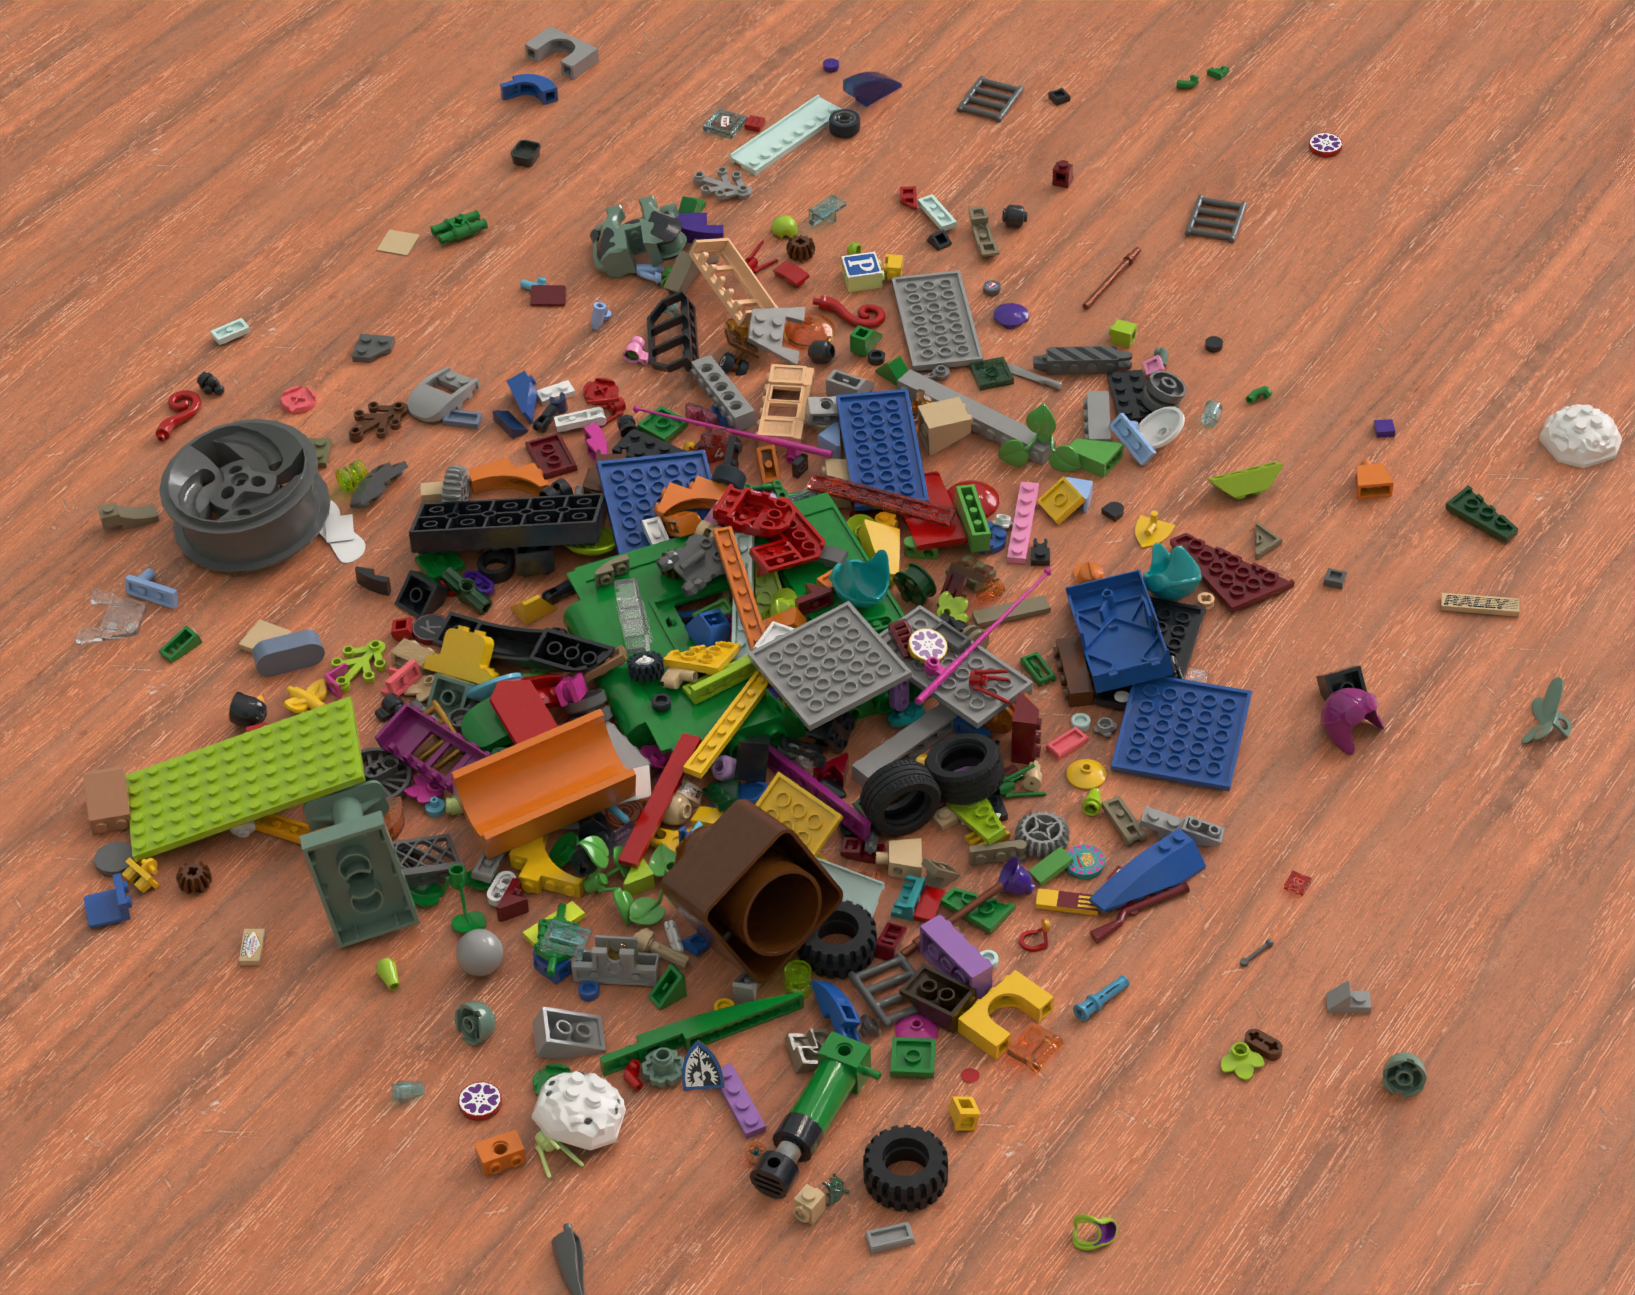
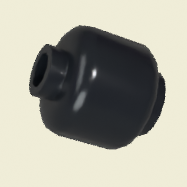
(1014, 216)
(821, 351)

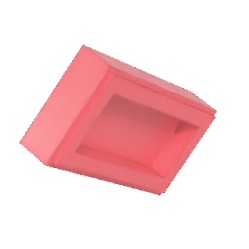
(1067, 743)

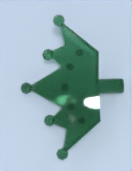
(835, 1189)

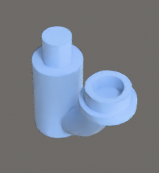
(648, 272)
(599, 313)

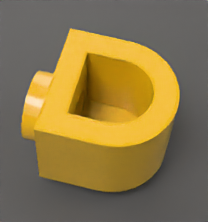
(887, 519)

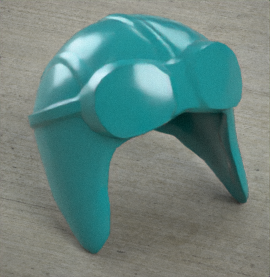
(1173, 574)
(862, 582)

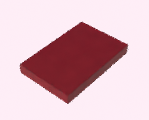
(551, 456)

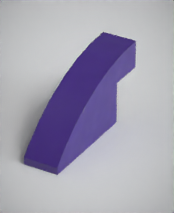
(696, 227)

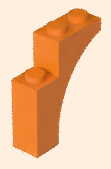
(504, 475)
(700, 495)

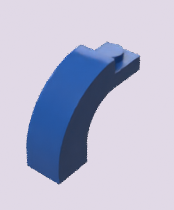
(531, 85)

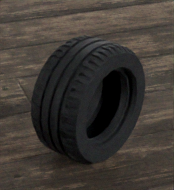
(962, 751)
(890, 783)

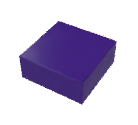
(1384, 428)

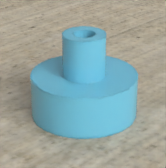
(435, 807)

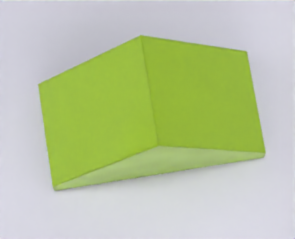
(639, 879)

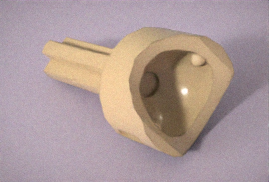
(647, 944)

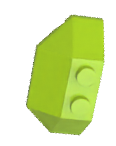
(1247, 481)

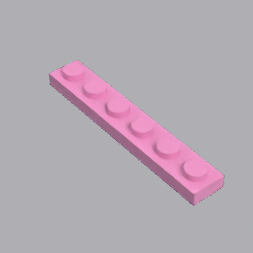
(1023, 523)

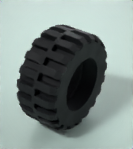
(840, 959)
(905, 1145)

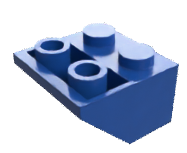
(709, 628)

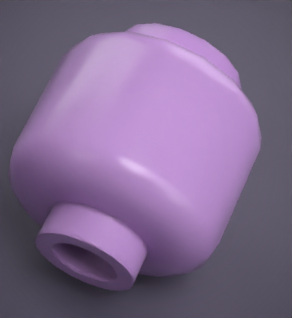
(724, 768)

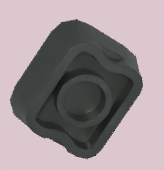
(525, 153)

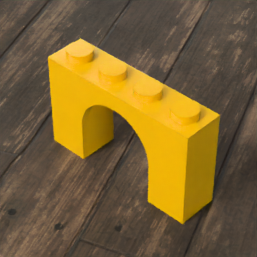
(1014, 992)

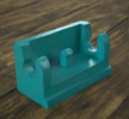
(908, 898)

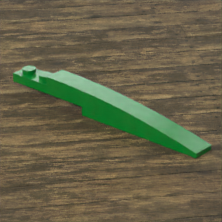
(703, 1027)

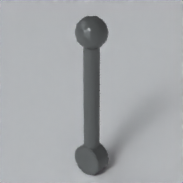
(1244, 961)

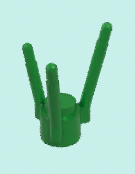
(1008, 785)

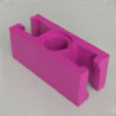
(571, 689)

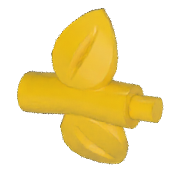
(302, 700)

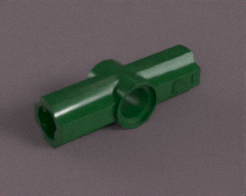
(466, 590)

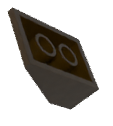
(939, 996)

